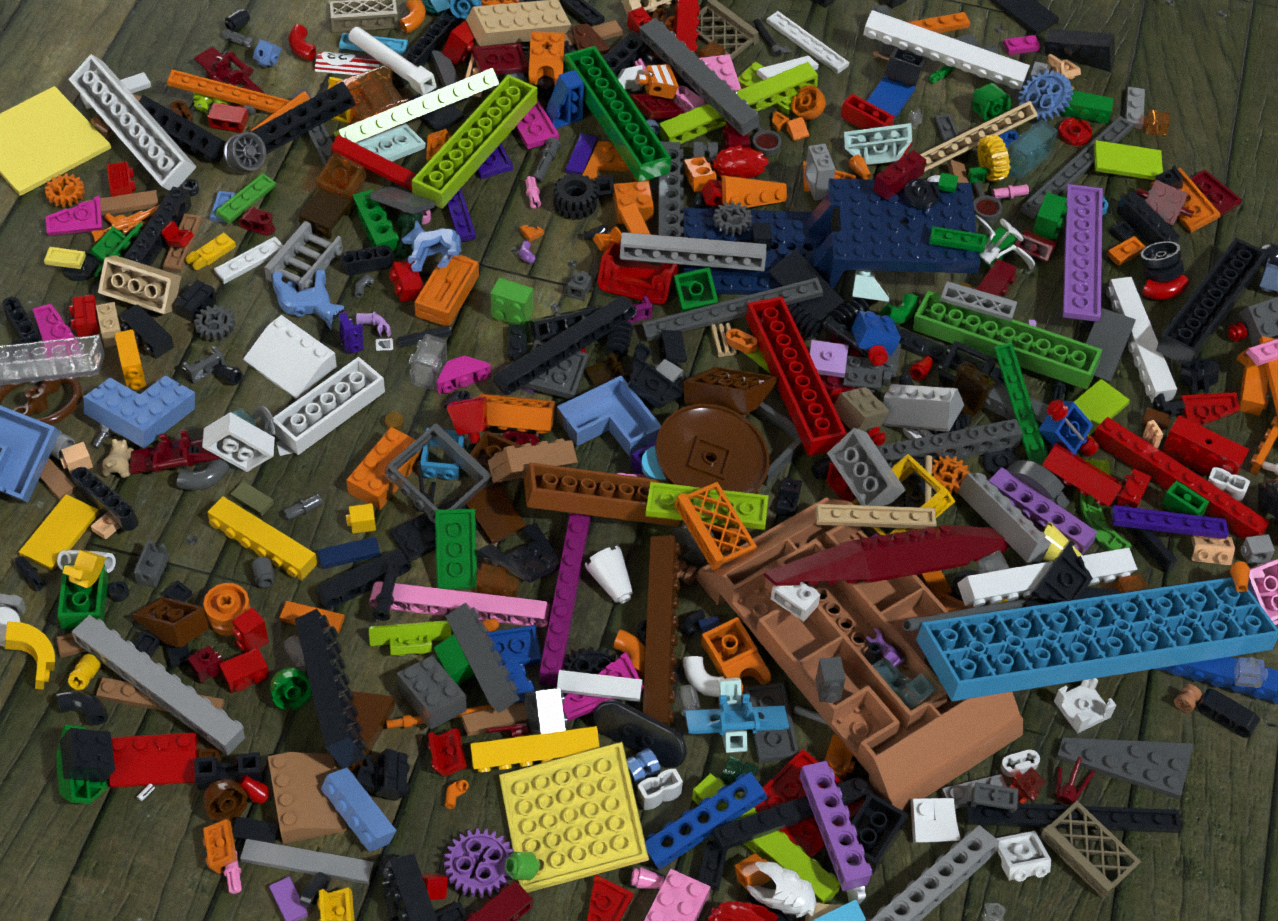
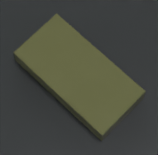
(252, 498)

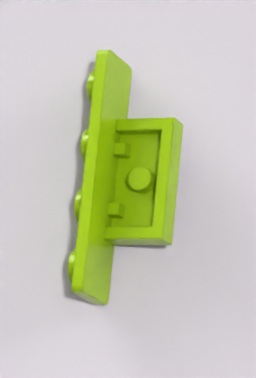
(410, 637)

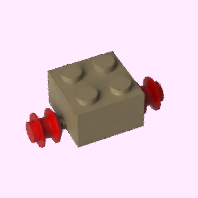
(861, 411)

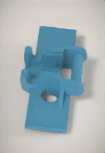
(736, 718)

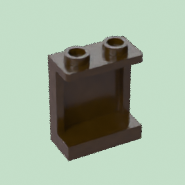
(325, 212)
(973, 388)

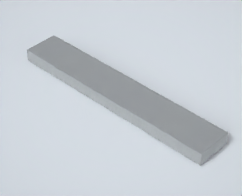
(307, 861)

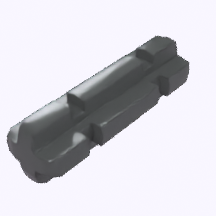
(238, 38)

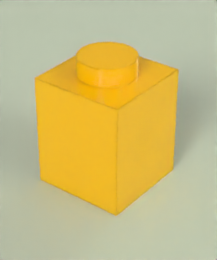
(361, 518)

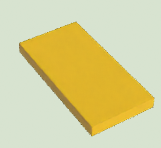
(59, 532)

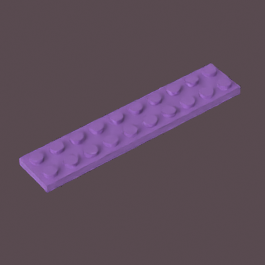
(1083, 253)

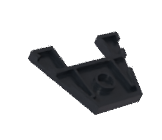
(651, 383)
(528, 561)

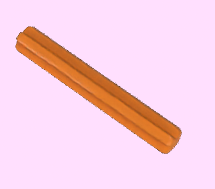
(299, 99)

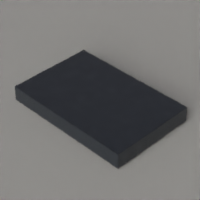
(442, 117)

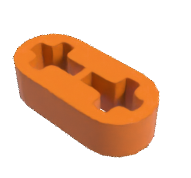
(741, 341)

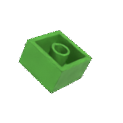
(511, 302)

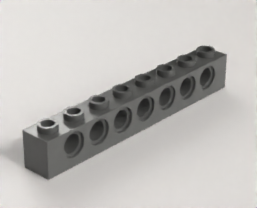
(670, 193)
(957, 444)

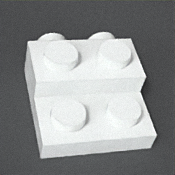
(1023, 856)

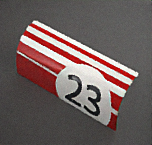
(344, 63)

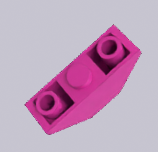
(462, 373)

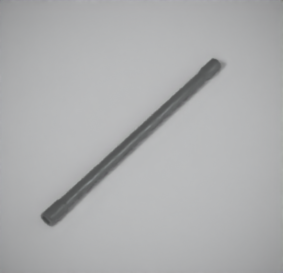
(915, 623)

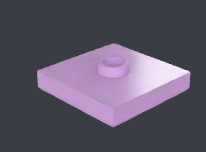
(829, 358)

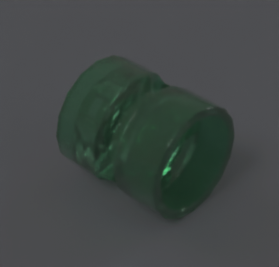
(735, 768)

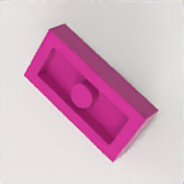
(1021, 45)

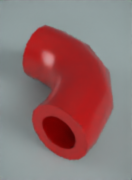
(299, 45)
(1165, 290)

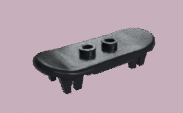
(640, 732)

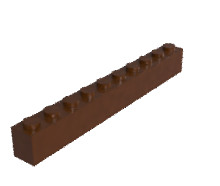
(661, 629)

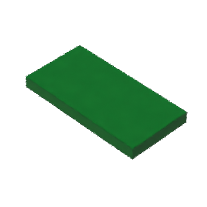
(456, 549)

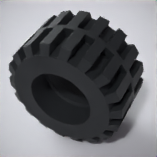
(575, 196)

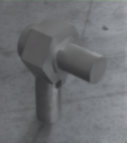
(105, 432)

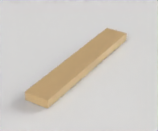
(875, 516)

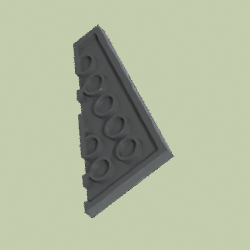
(1141, 763)

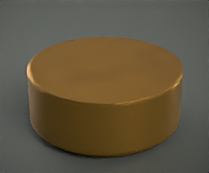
(394, 420)

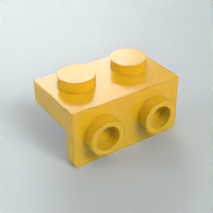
(336, 905)

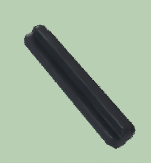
(413, 339)

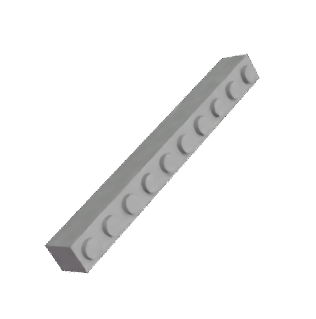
(159, 685)

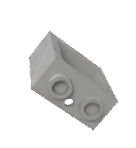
(818, 170)

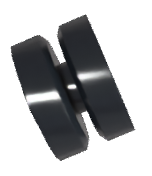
(1162, 261)

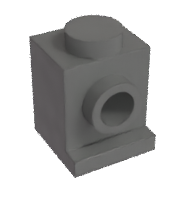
(581, 282)

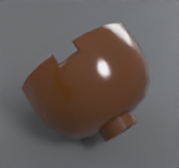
(224, 800)

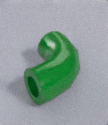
(904, 311)

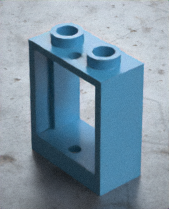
(441, 470)

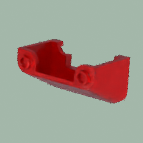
(635, 278)

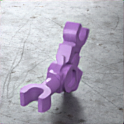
(887, 649)

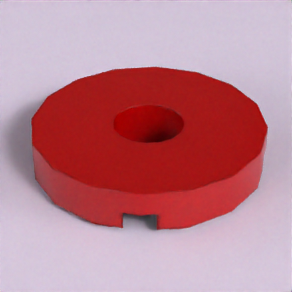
(1067, 135)

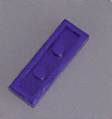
(581, 154)

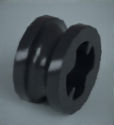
(191, 183)

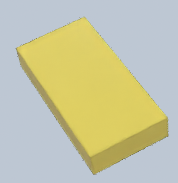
(65, 257)

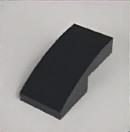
(789, 496)

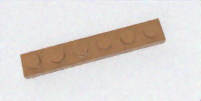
(126, 693)

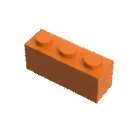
(1254, 388)

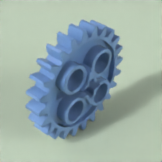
(1048, 94)

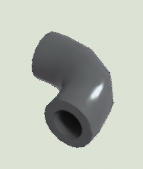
(204, 478)

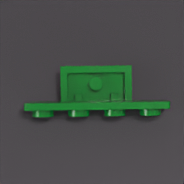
(112, 244)

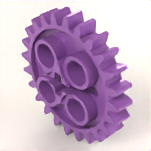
(462, 856)

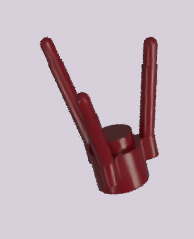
(514, 730)
(1067, 792)

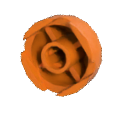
(809, 103)

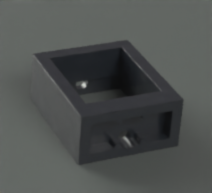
(951, 351)

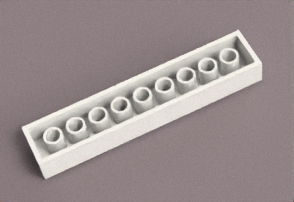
(132, 123)

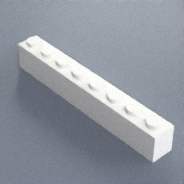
(1142, 340)

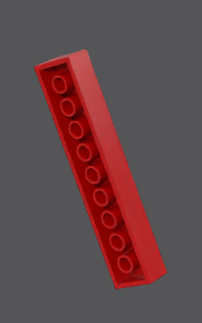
(797, 375)

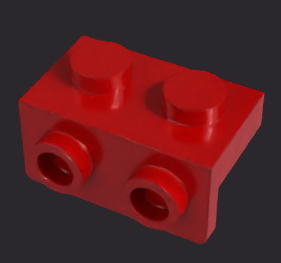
(447, 752)

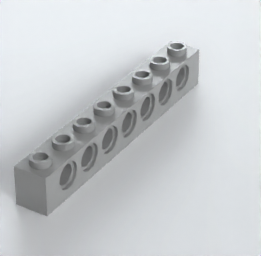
(927, 899)

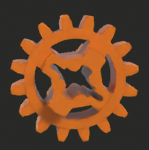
(64, 190)
(949, 472)

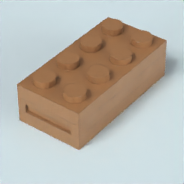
(513, 462)

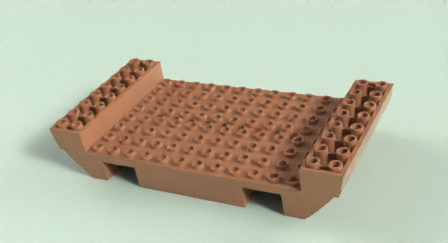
(899, 746)

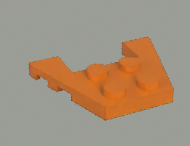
(605, 158)

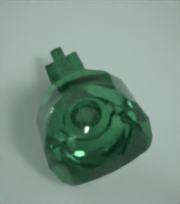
(406, 223)

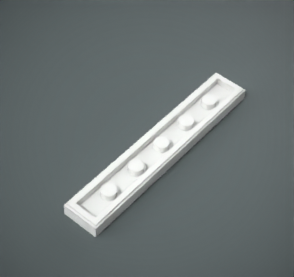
(807, 42)

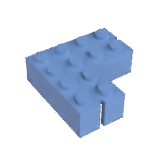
(611, 409)
(139, 415)
(24, 452)

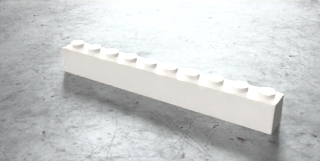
(946, 50)
(1022, 580)

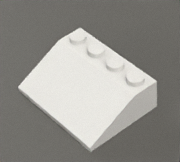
(290, 357)

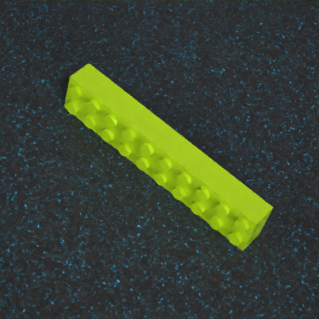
(474, 141)

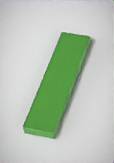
(245, 198)

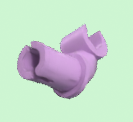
(375, 319)

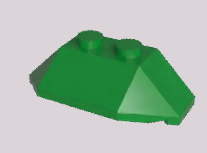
(77, 790)

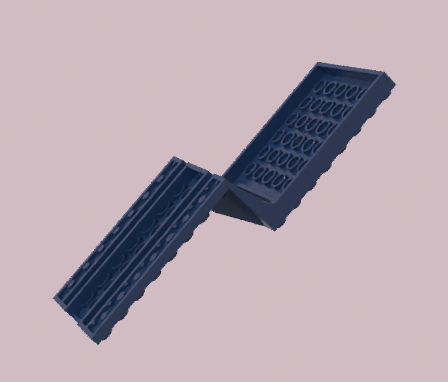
(867, 241)

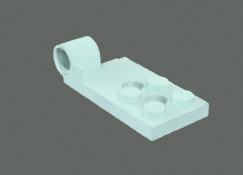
(408, 144)

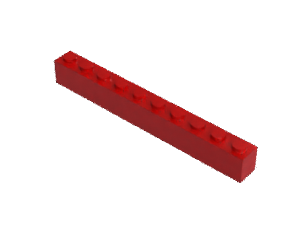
(1165, 472)

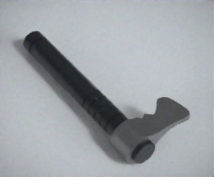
(776, 49)

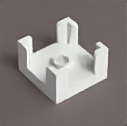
(1083, 705)

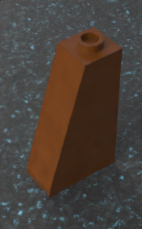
(373, 714)

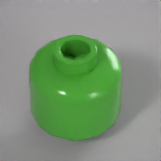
(522, 865)

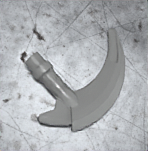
(265, 415)

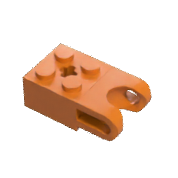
(546, 56)
(734, 652)

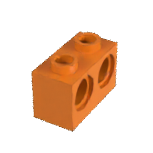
(698, 172)

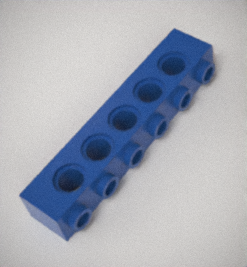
(700, 831)

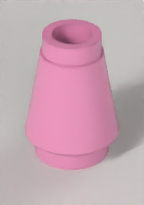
(646, 879)

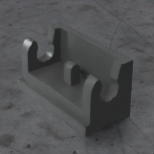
(203, 367)
(151, 564)
(994, 796)

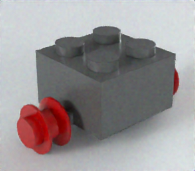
(1256, 322)

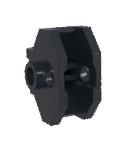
(1200, 375)

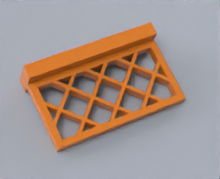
(699, 528)

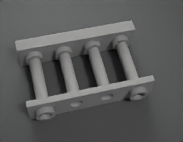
(296, 245)

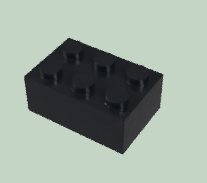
(877, 828)

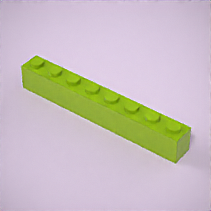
(778, 848)

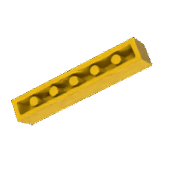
(262, 538)
(532, 748)

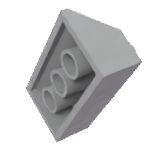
(922, 407)
(865, 469)

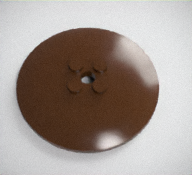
(716, 432)

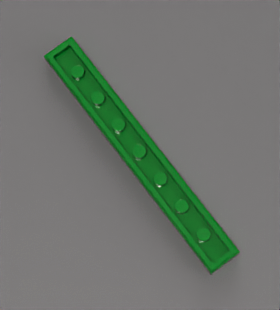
(1021, 403)

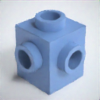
(266, 53)

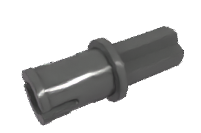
(303, 506)

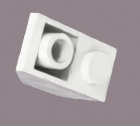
(627, 77)

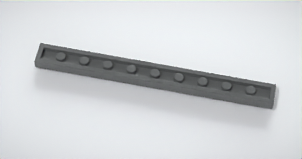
(1076, 167)
(730, 309)

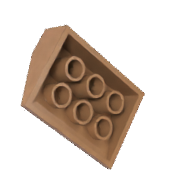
(299, 801)

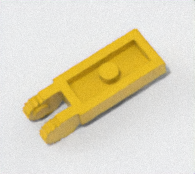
(211, 251)

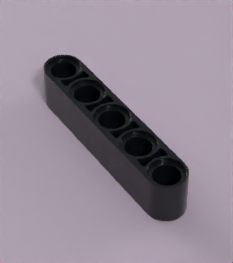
(105, 498)
(359, 579)

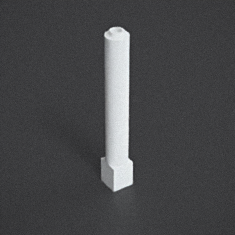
(419, 77)

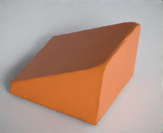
(797, 129)

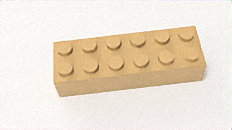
(516, 21)

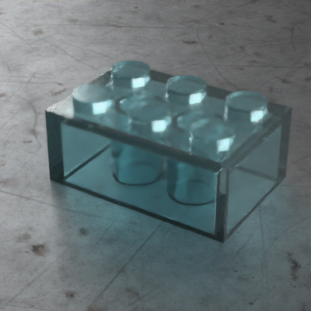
(1031, 148)

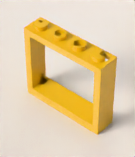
(940, 501)

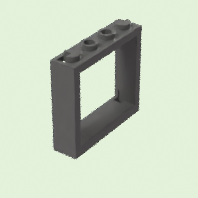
(787, 426)
(454, 451)

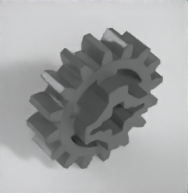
(732, 218)
(215, 322)

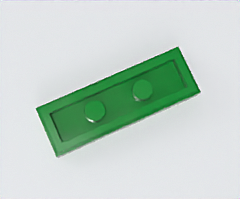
(957, 239)

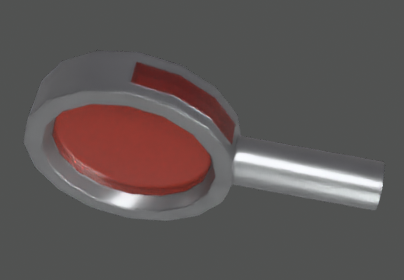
(766, 141)
(986, 206)

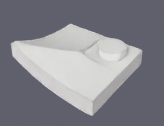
(934, 820)

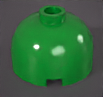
(290, 688)

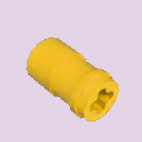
(84, 672)

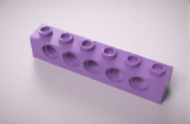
(1042, 510)
(848, 875)

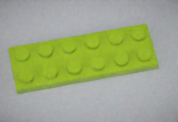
(748, 506)

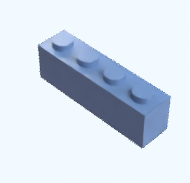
(358, 809)

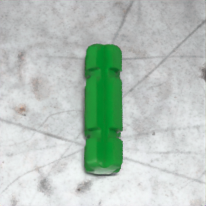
(940, 73)

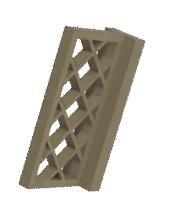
(368, 20)
(731, 22)
(1080, 863)

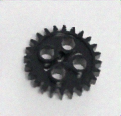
(589, 660)

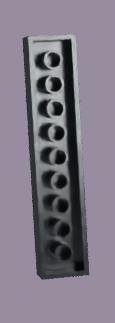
(1211, 302)

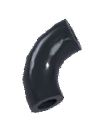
(85, 703)

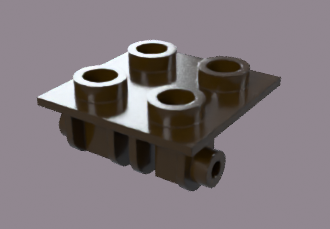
(607, 370)

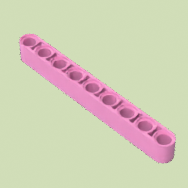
(444, 601)

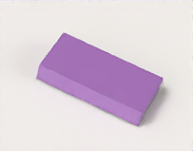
(288, 900)

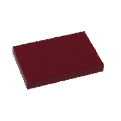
(502, 58)
(656, 107)
(1217, 193)

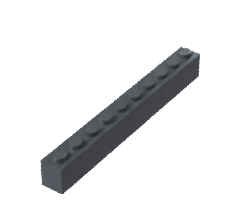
(700, 77)

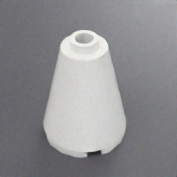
(611, 573)

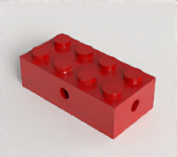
(1203, 448)

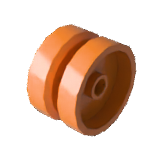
(223, 605)

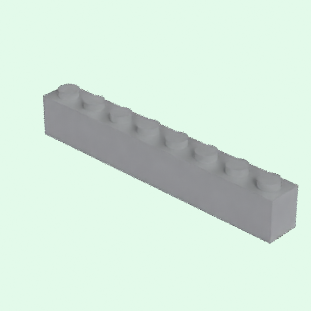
(693, 251)

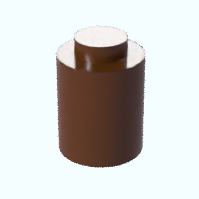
(1159, 417)

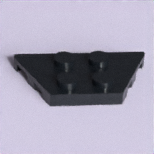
(1064, 578)

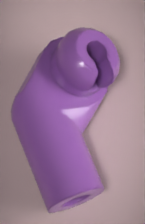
(525, 254)

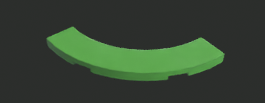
(1094, 517)

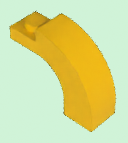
(31, 640)

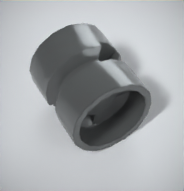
(699, 150)

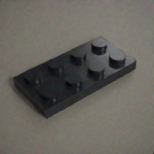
(419, 534)

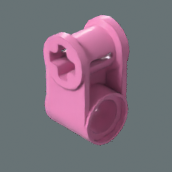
(687, 99)

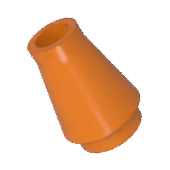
(859, 166)
(1240, 575)

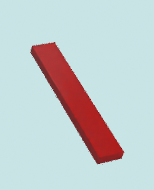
(373, 161)

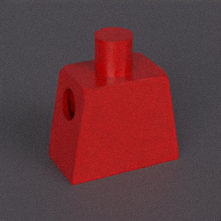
(469, 417)

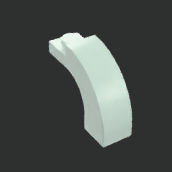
(734, 739)

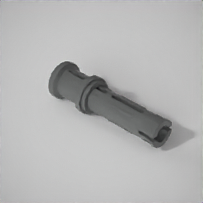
(548, 154)

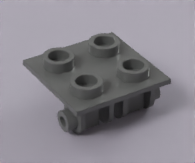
(863, 373)

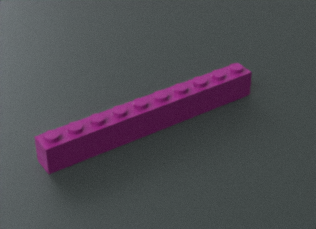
(564, 599)

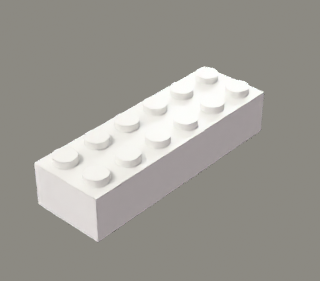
(328, 405)

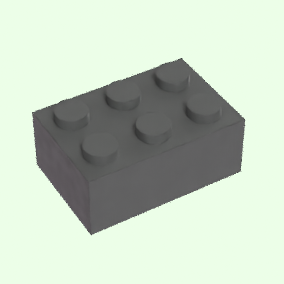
(431, 692)

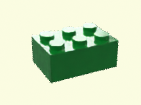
(80, 602)

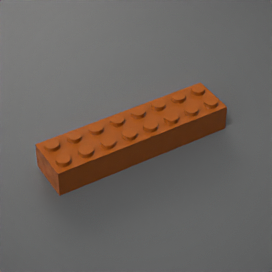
(590, 493)

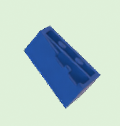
(566, 100)

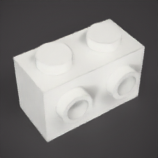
(796, 599)

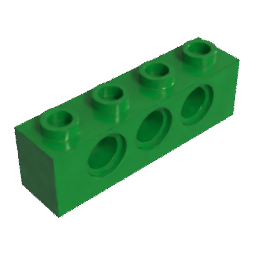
(375, 220)

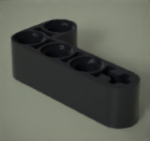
(20, 322)

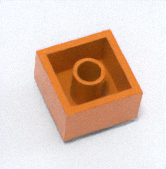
(634, 192)

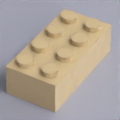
(139, 284)

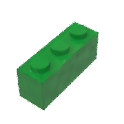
(1089, 107)

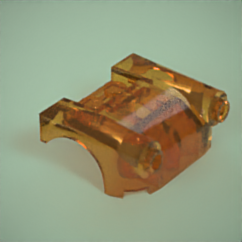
(373, 92)

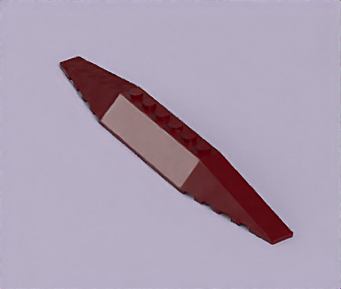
(892, 556)

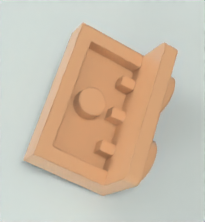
(1064, 67)

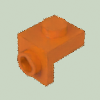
(604, 240)

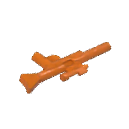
(124, 223)

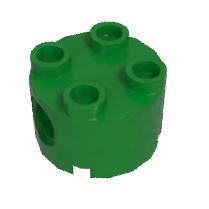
(990, 102)

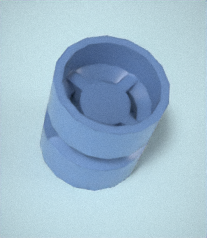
(643, 765)

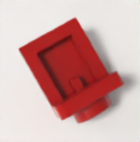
(175, 236)

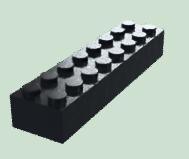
(331, 689)

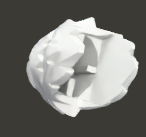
(791, 892)

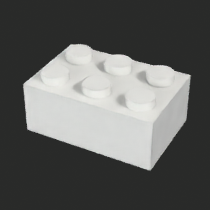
(238, 442)

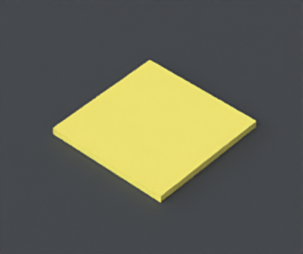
(45, 140)
(574, 816)

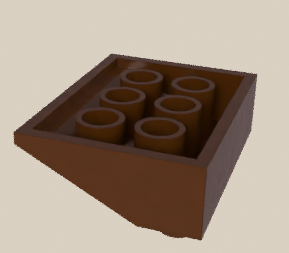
(729, 388)

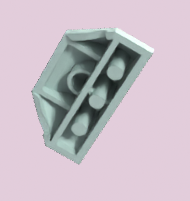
(879, 144)

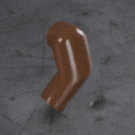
(98, 123)

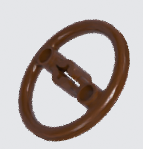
(38, 402)

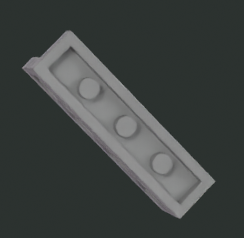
(979, 301)

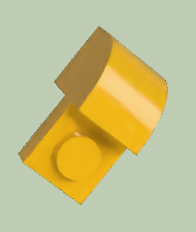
(86, 568)

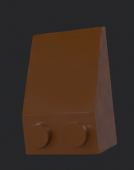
(173, 621)

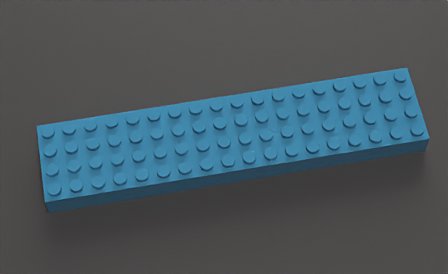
(1094, 638)

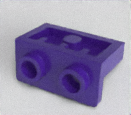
(350, 335)

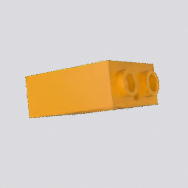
(130, 359)

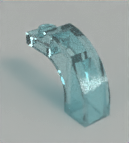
(909, 691)

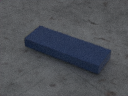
(349, 552)

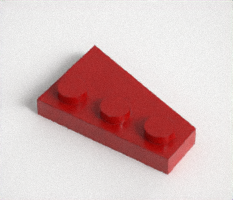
(1209, 407)
(608, 901)

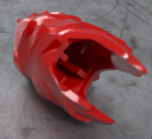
(739, 162)
(741, 912)

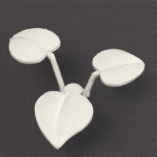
(991, 251)

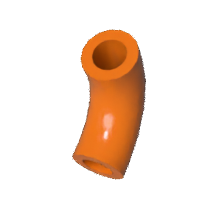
(414, 18)
(634, 648)

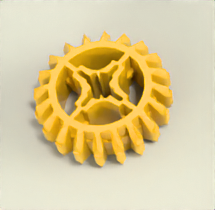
(994, 157)

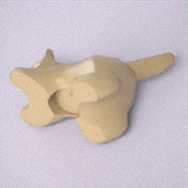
(118, 459)

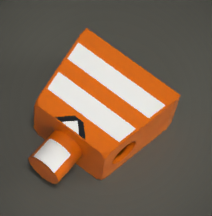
(658, 81)

